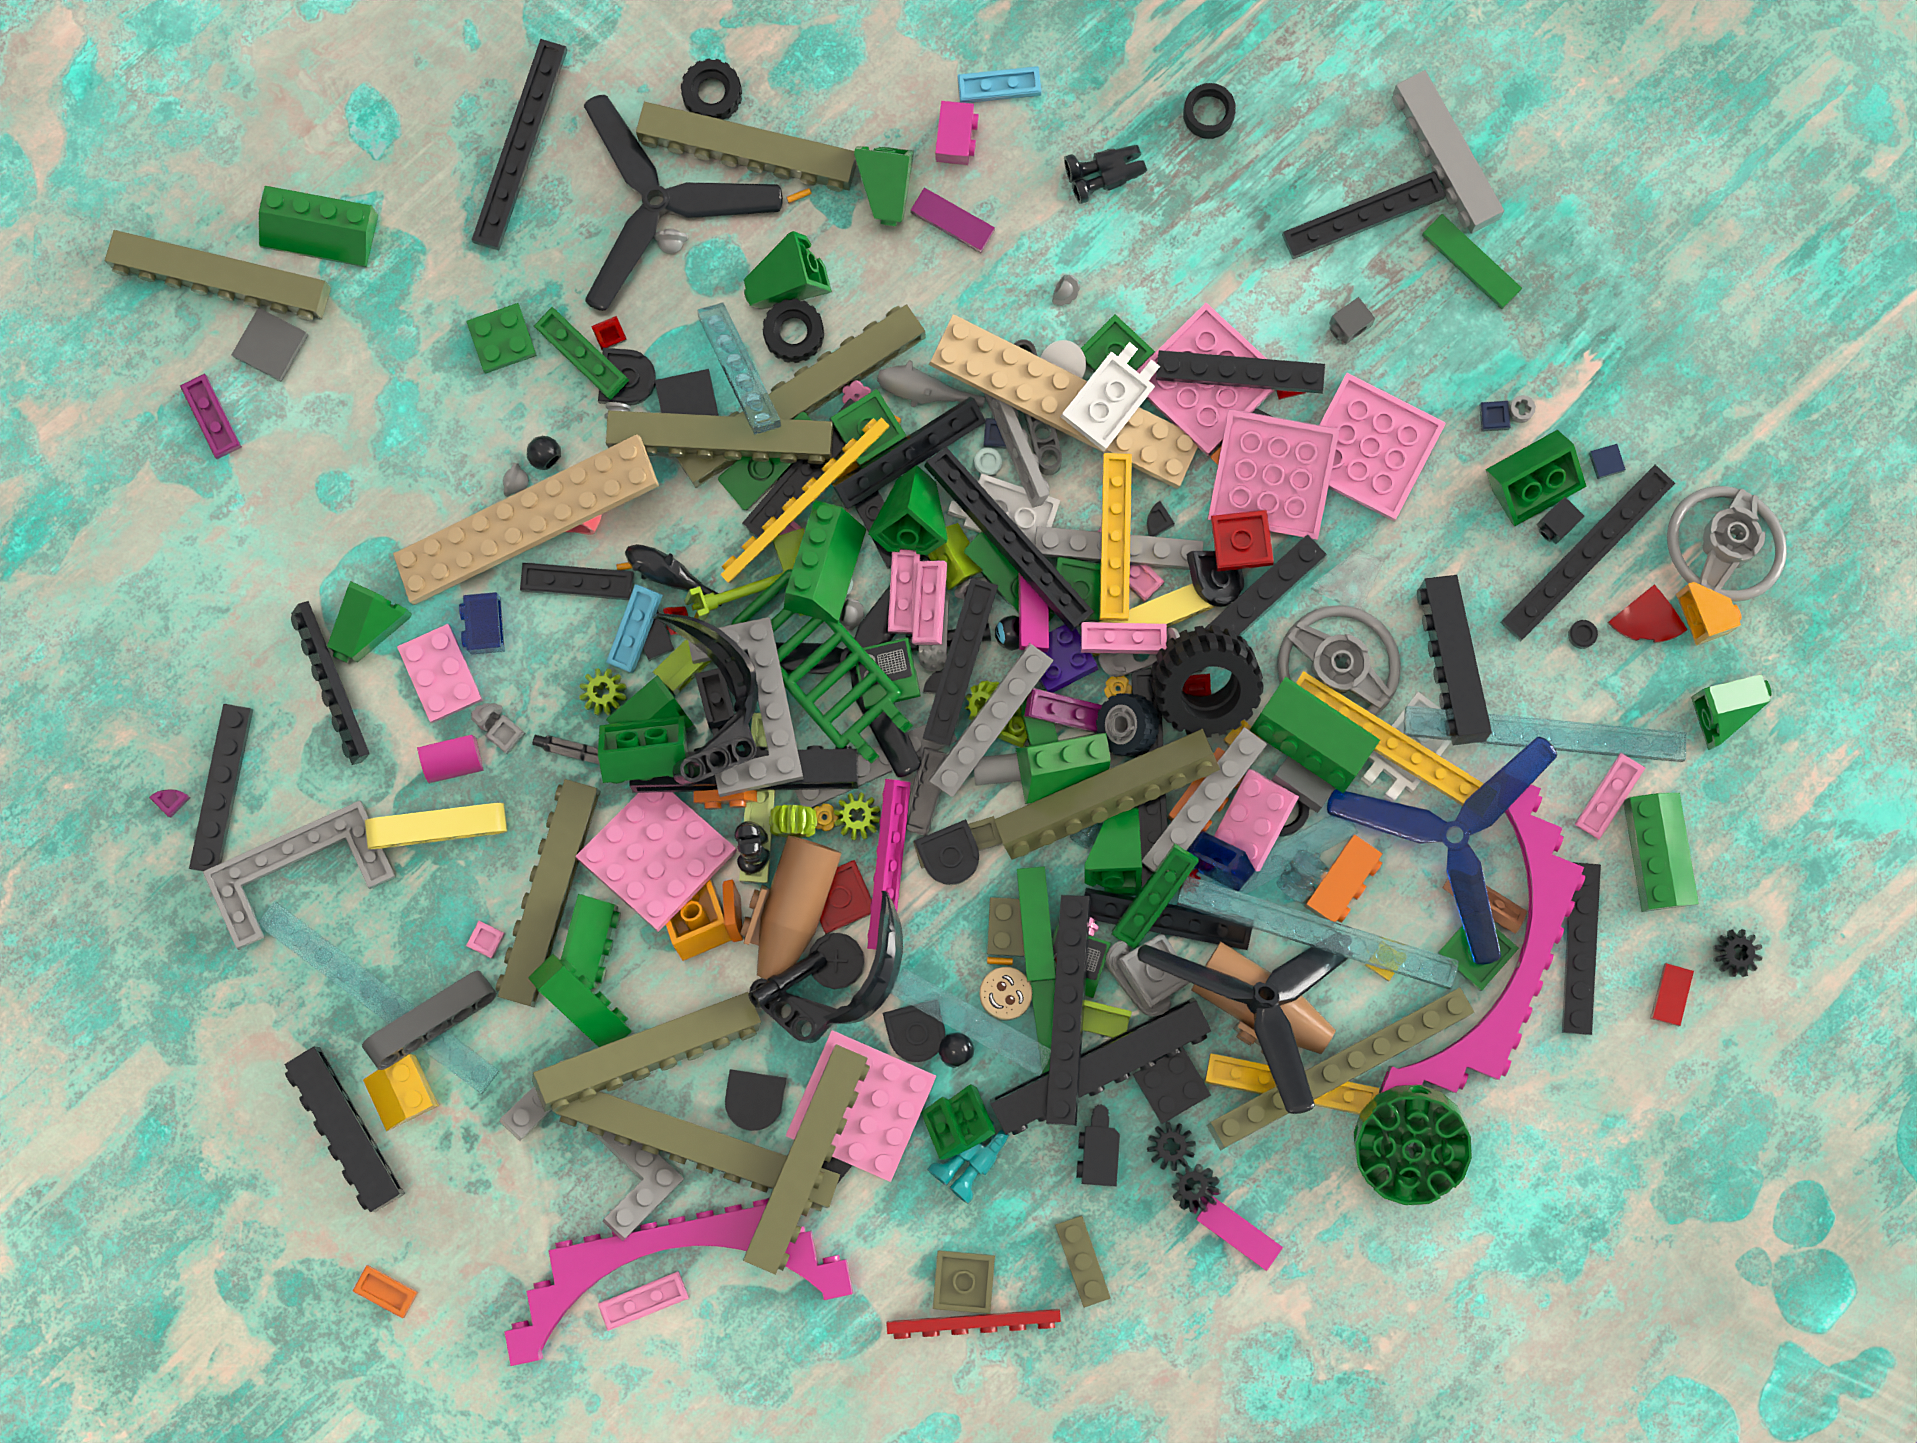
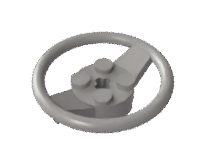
(1722, 549)
(1323, 649)

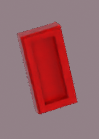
(1672, 994)

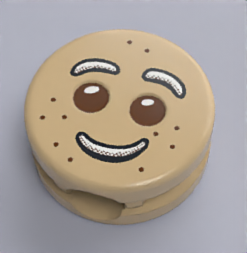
(1005, 993)

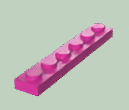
(889, 851)

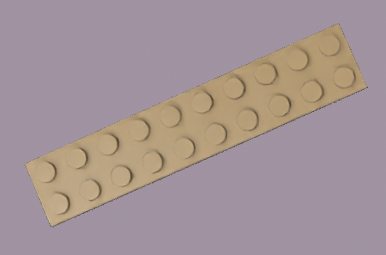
(1048, 390)
(526, 519)

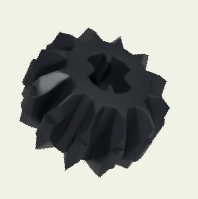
(1747, 953)
(1176, 1138)
(1185, 1186)

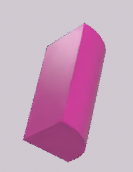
(450, 758)

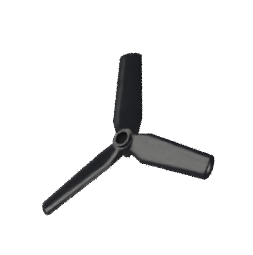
(684, 200)
(870, 632)
(1264, 1001)

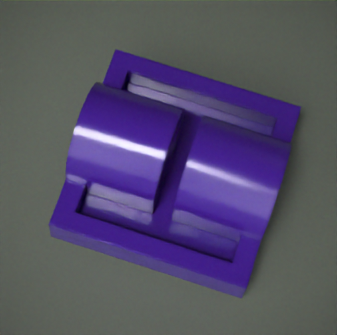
(1068, 661)

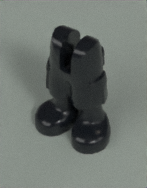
(1109, 165)
(752, 855)

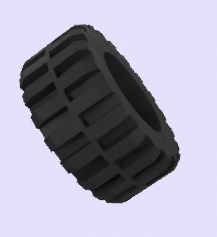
(1197, 651)

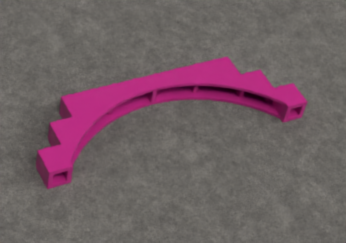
(1550, 892)
(584, 1264)

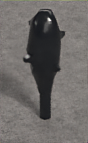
(662, 568)

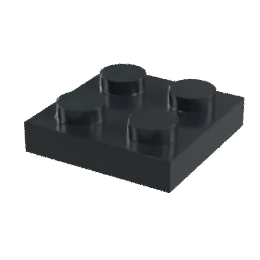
(1172, 1086)

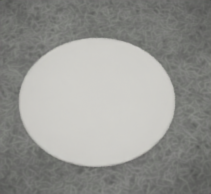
(1066, 356)

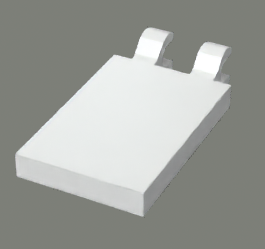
(1110, 398)
(1015, 504)
(1402, 778)

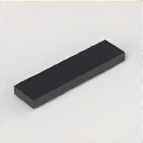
(576, 581)

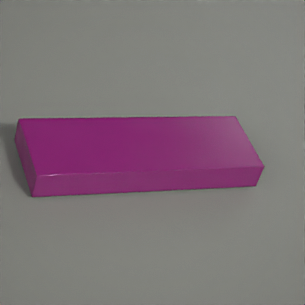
(952, 220)
(210, 416)
(1062, 710)

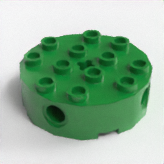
(1439, 1149)

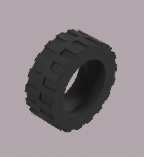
(711, 69)
(793, 309)

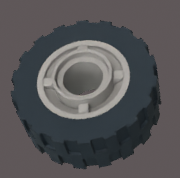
(1141, 722)

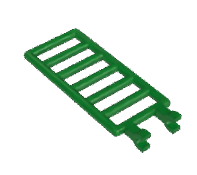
(858, 654)

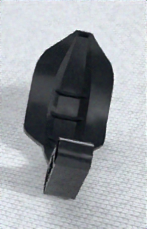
(741, 682)
(864, 1003)

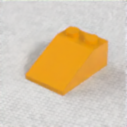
(699, 924)

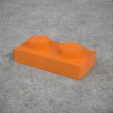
(712, 800)

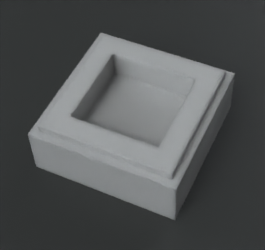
(505, 734)

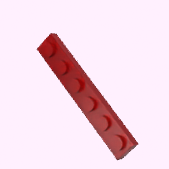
(986, 1322)

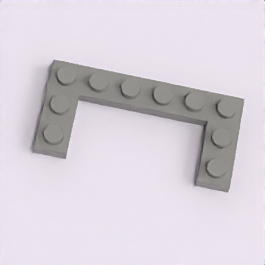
(783, 760)
(229, 877)
(656, 1175)

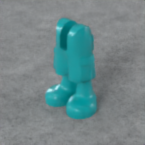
(980, 1162)

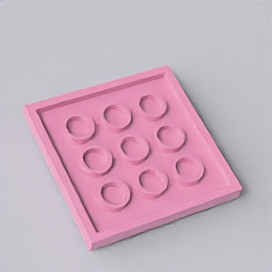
(1204, 408)
(1378, 445)
(1276, 469)
(656, 855)
(882, 1113)

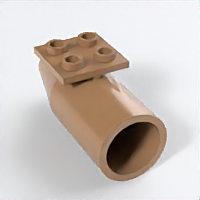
(790, 910)
(1308, 1025)

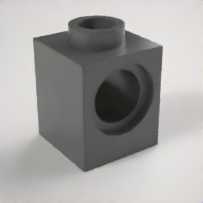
(1351, 321)

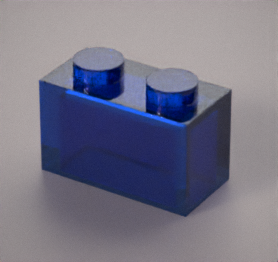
(482, 623)
(1221, 861)

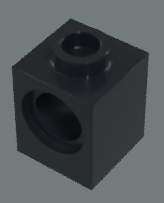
(1559, 521)

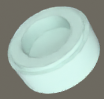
(988, 461)

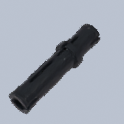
(777, 985)

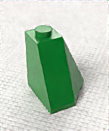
(885, 180)
(787, 274)
(911, 515)
(364, 623)
(649, 703)
(1729, 706)
(1116, 855)

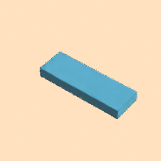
(999, 84)
(634, 628)

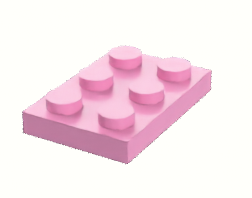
(439, 673)
(1256, 817)

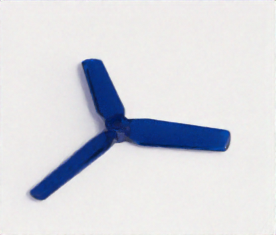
(1477, 813)

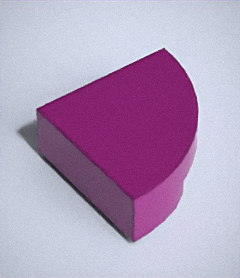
(169, 800)

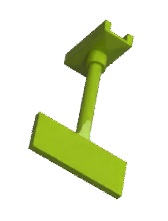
(786, 549)

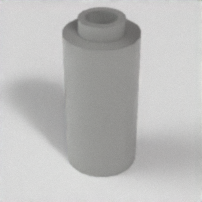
(997, 769)

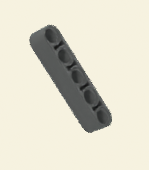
(1046, 446)
(429, 1020)

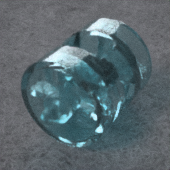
(1304, 874)

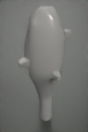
(919, 387)

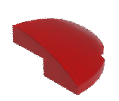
(1649, 618)

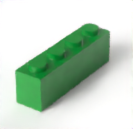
(578, 1002)

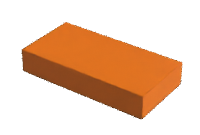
(732, 910)
(385, 1291)

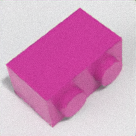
(955, 133)

